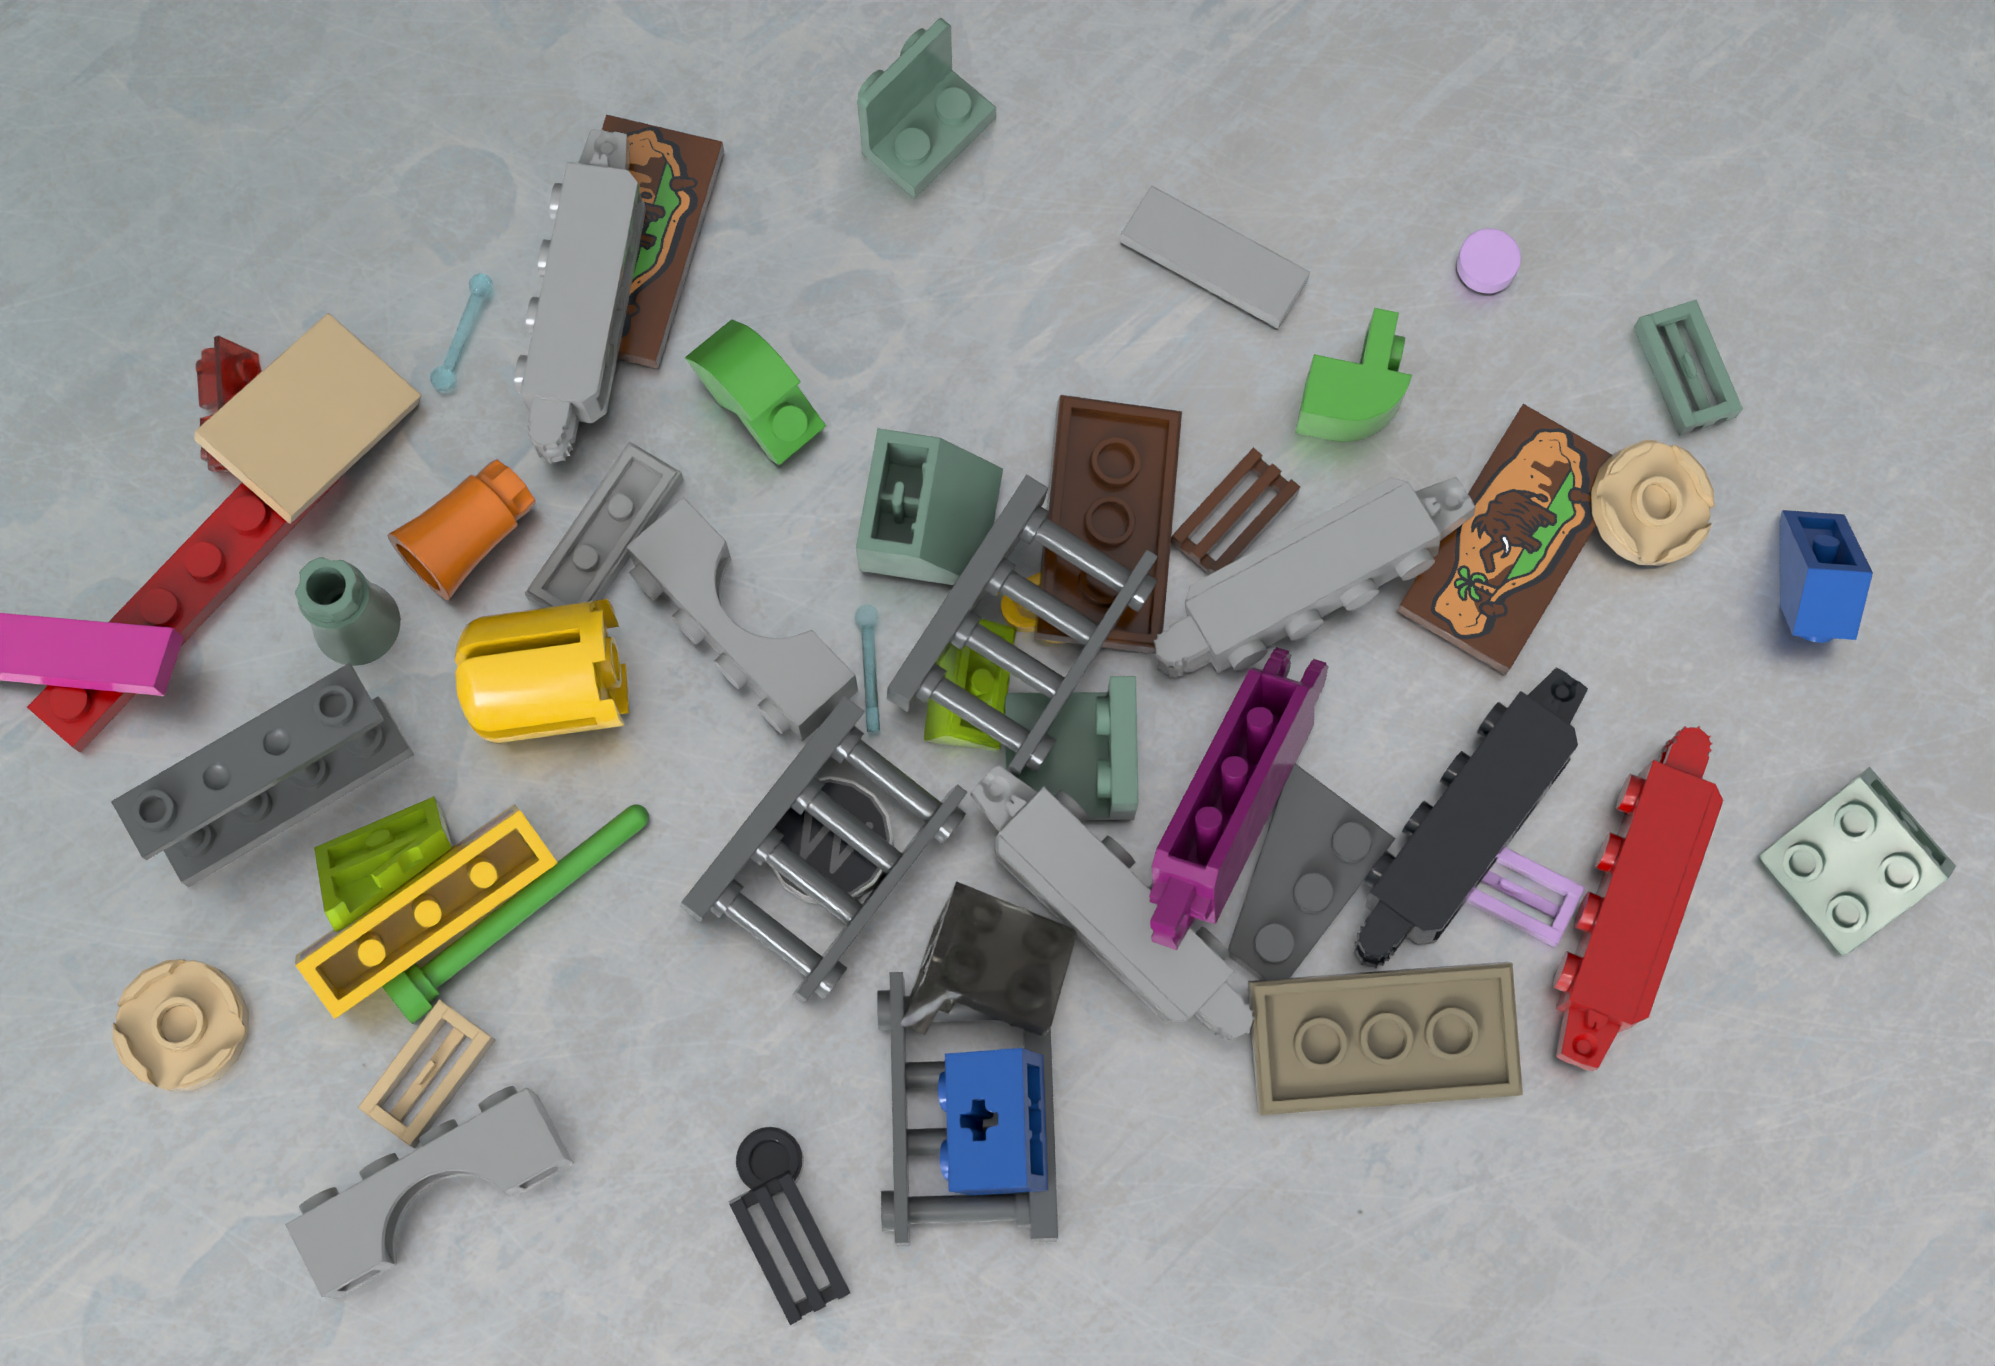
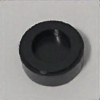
(768, 1154)

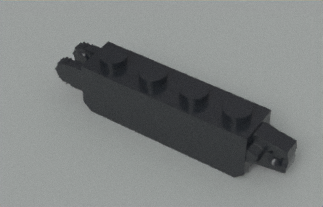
(1472, 820)

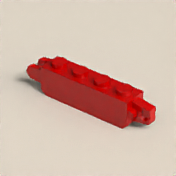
(1639, 900)

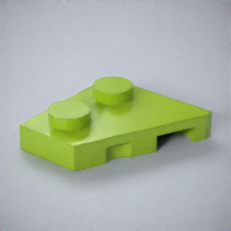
(378, 859)

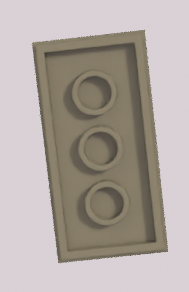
(1385, 1038)

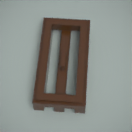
(1268, 477)

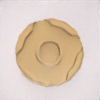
(1652, 503)
(180, 1025)

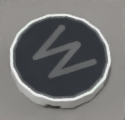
(826, 849)

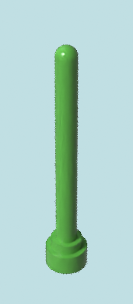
(418, 986)

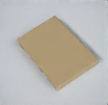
(307, 418)

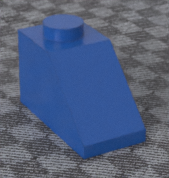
(1821, 576)

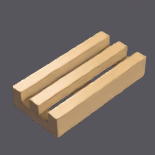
(406, 1059)

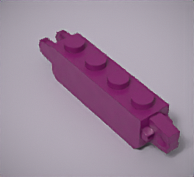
(1232, 796)

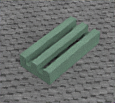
(1709, 357)

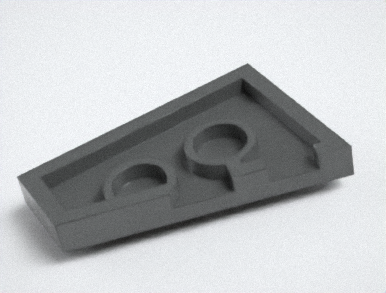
(1304, 876)

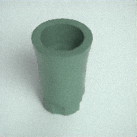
(347, 612)

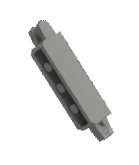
(582, 294)
(1311, 573)
(1107, 905)

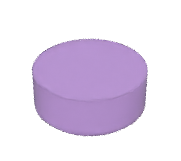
(1488, 260)

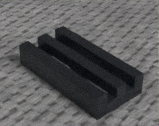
(815, 1298)

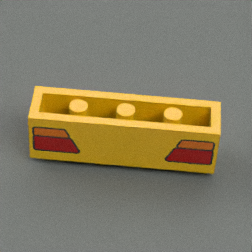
(425, 911)

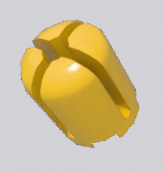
(541, 672)

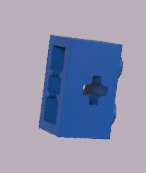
(1006, 1155)

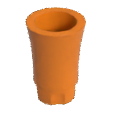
(462, 527)

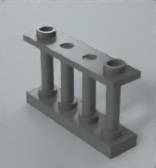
(959, 625)
(263, 776)
(762, 842)
(899, 1210)

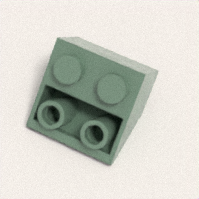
(925, 507)

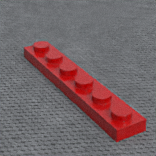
(176, 597)

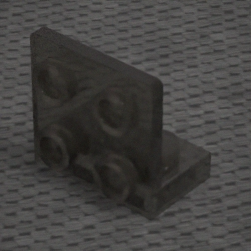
(991, 961)

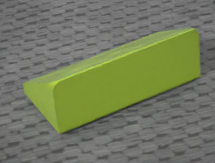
(979, 678)

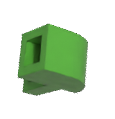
(758, 387)
(1354, 399)

